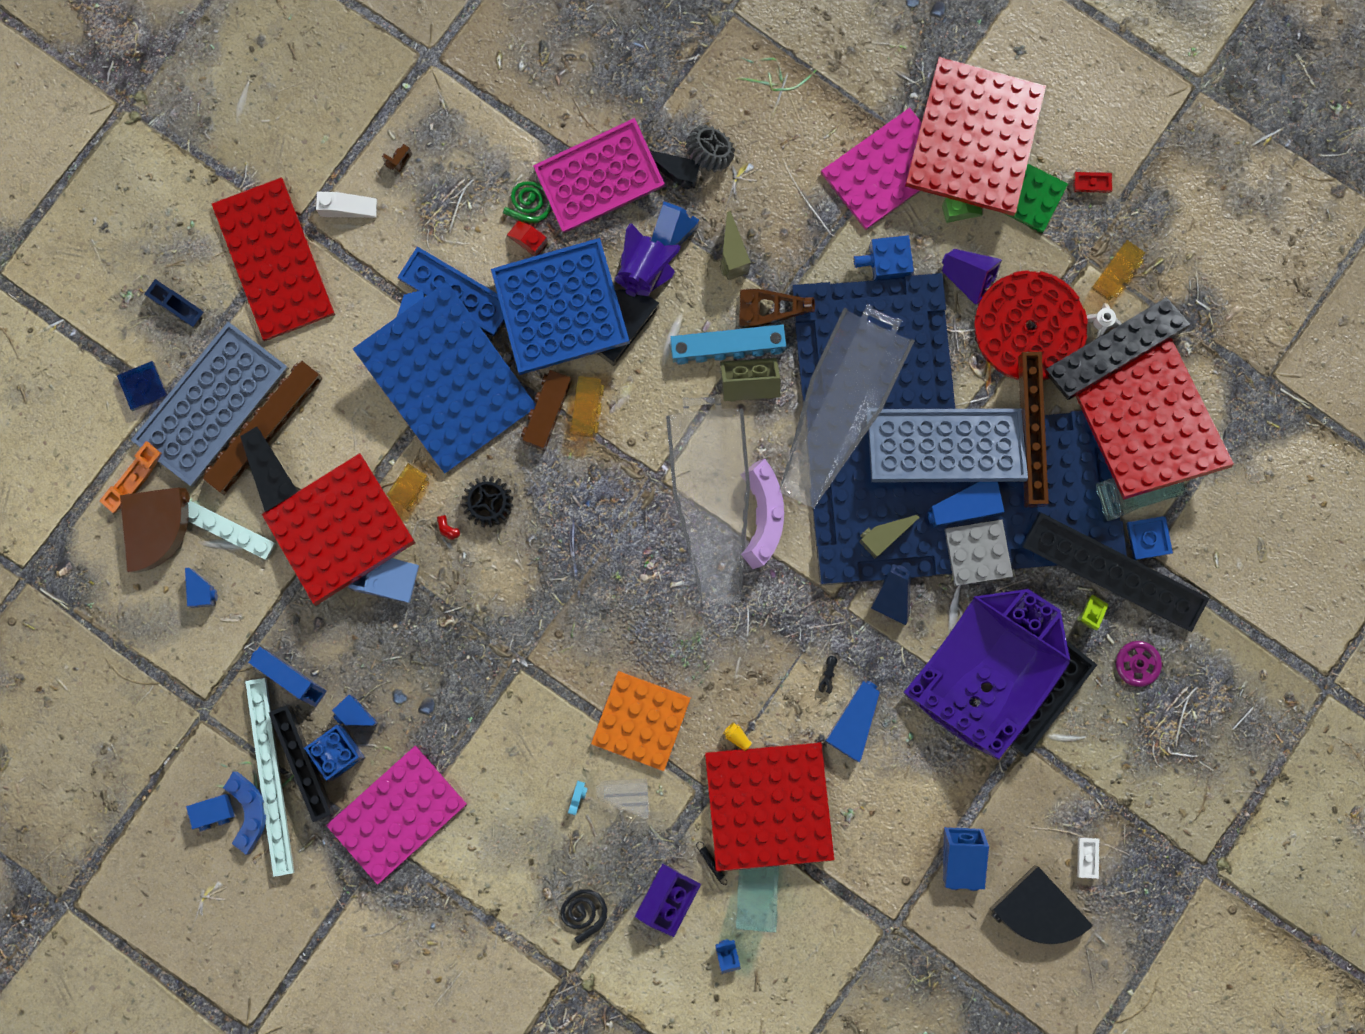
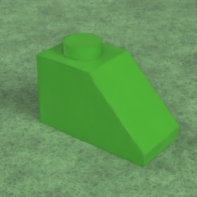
(957, 210)

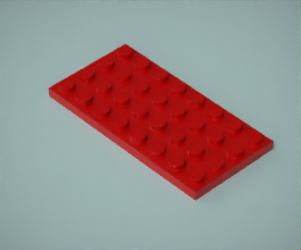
(273, 259)

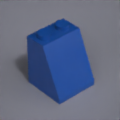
(965, 858)

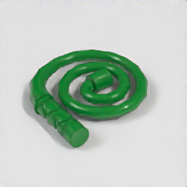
(531, 197)

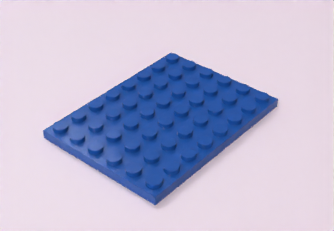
(444, 377)

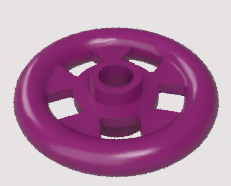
(1128, 676)

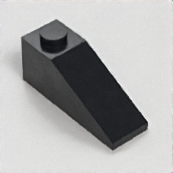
(678, 169)

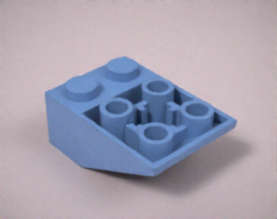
(390, 580)

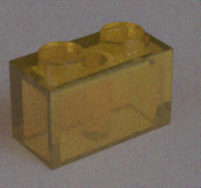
(408, 487)

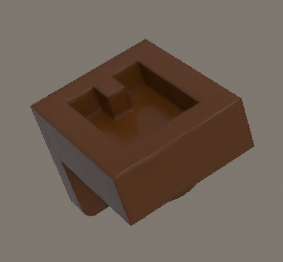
(400, 158)

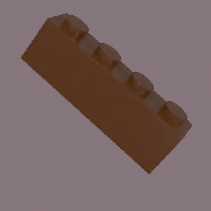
(547, 410)

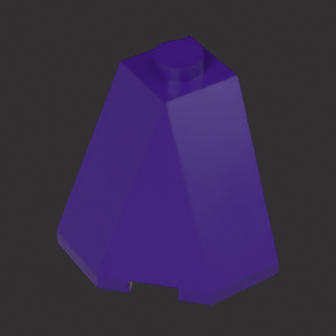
(971, 272)

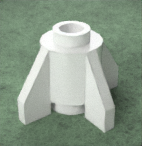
(1103, 320)

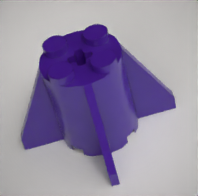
(644, 263)

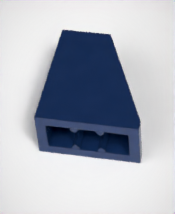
(894, 595)

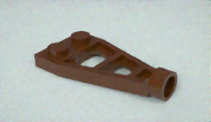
(750, 307)

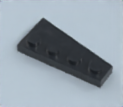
(269, 475)

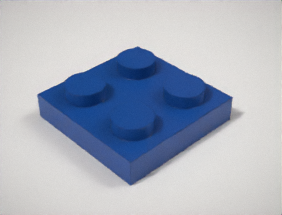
(1149, 538)

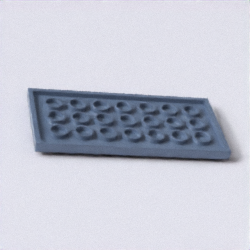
(210, 403)
(948, 446)

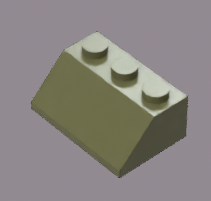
(750, 379)

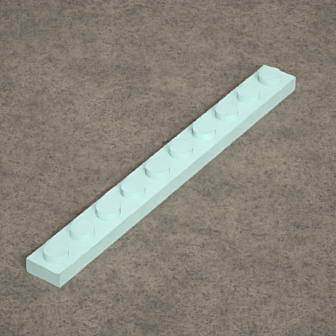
(269, 777)

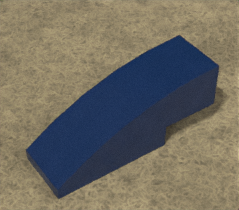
(173, 303)

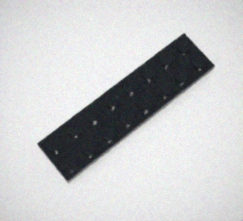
(1117, 348)

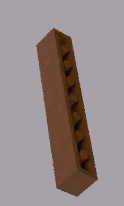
(268, 419)
(1034, 428)

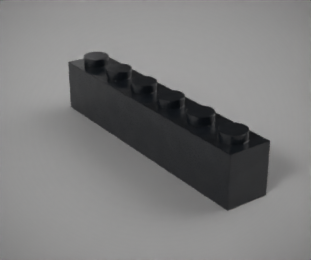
(301, 763)

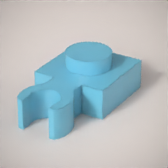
(580, 792)

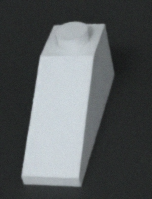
(345, 205)

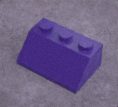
(667, 900)

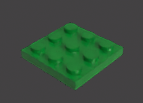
(1038, 198)

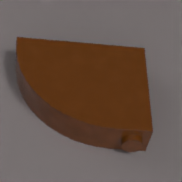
(153, 526)

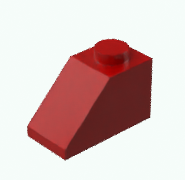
(528, 238)

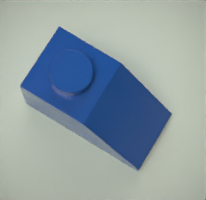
(198, 590)
(352, 713)

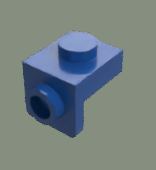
(727, 956)

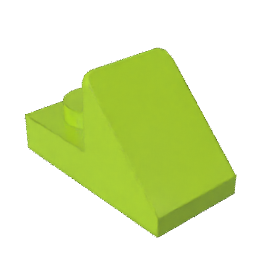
(1093, 613)

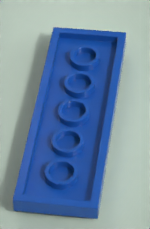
(428, 273)

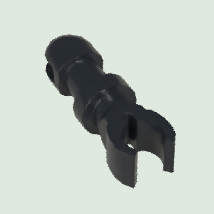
(828, 675)

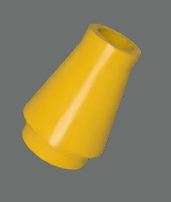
(737, 736)

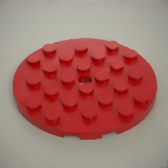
(1025, 298)

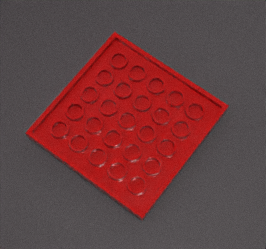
(338, 529)
(769, 807)

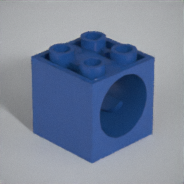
(334, 752)

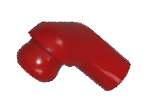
(446, 530)

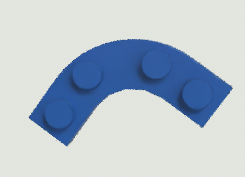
(253, 809)

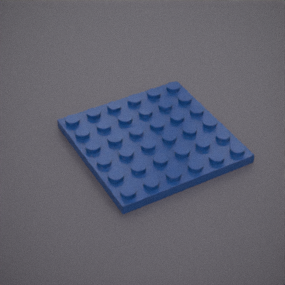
(560, 306)

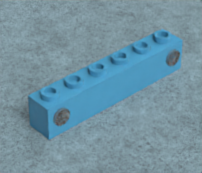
(728, 344)

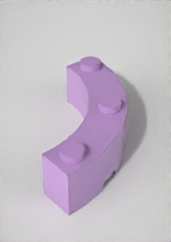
(768, 514)

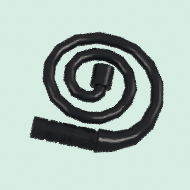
(581, 909)

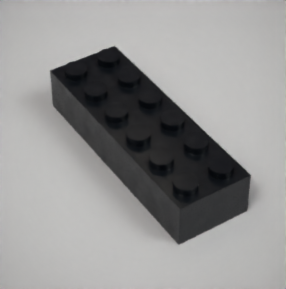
(1067, 686)

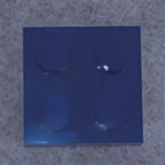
(142, 386)

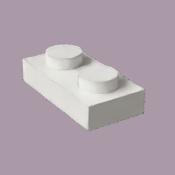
(1088, 858)

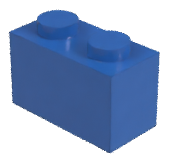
(210, 811)

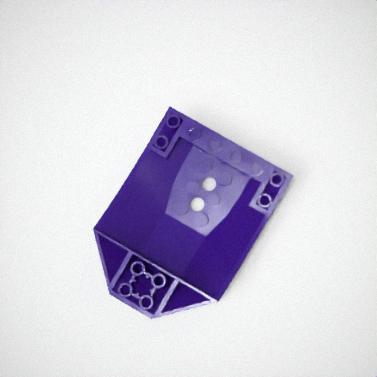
(1003, 641)

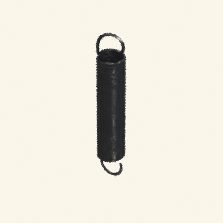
(711, 862)

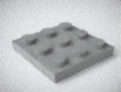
(978, 553)

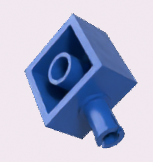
(888, 258)

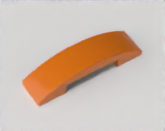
(133, 477)

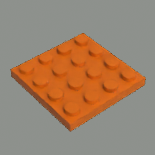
(640, 721)

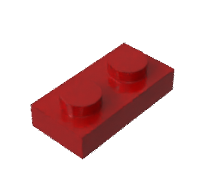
(1092, 182)

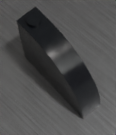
(636, 314)
(1039, 910)

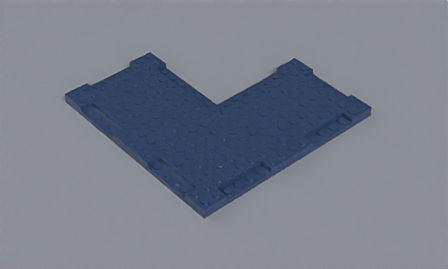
(926, 382)

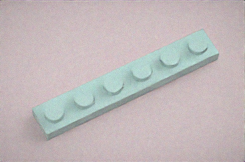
(230, 531)

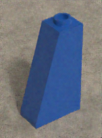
(972, 503)
(287, 676)
(854, 723)

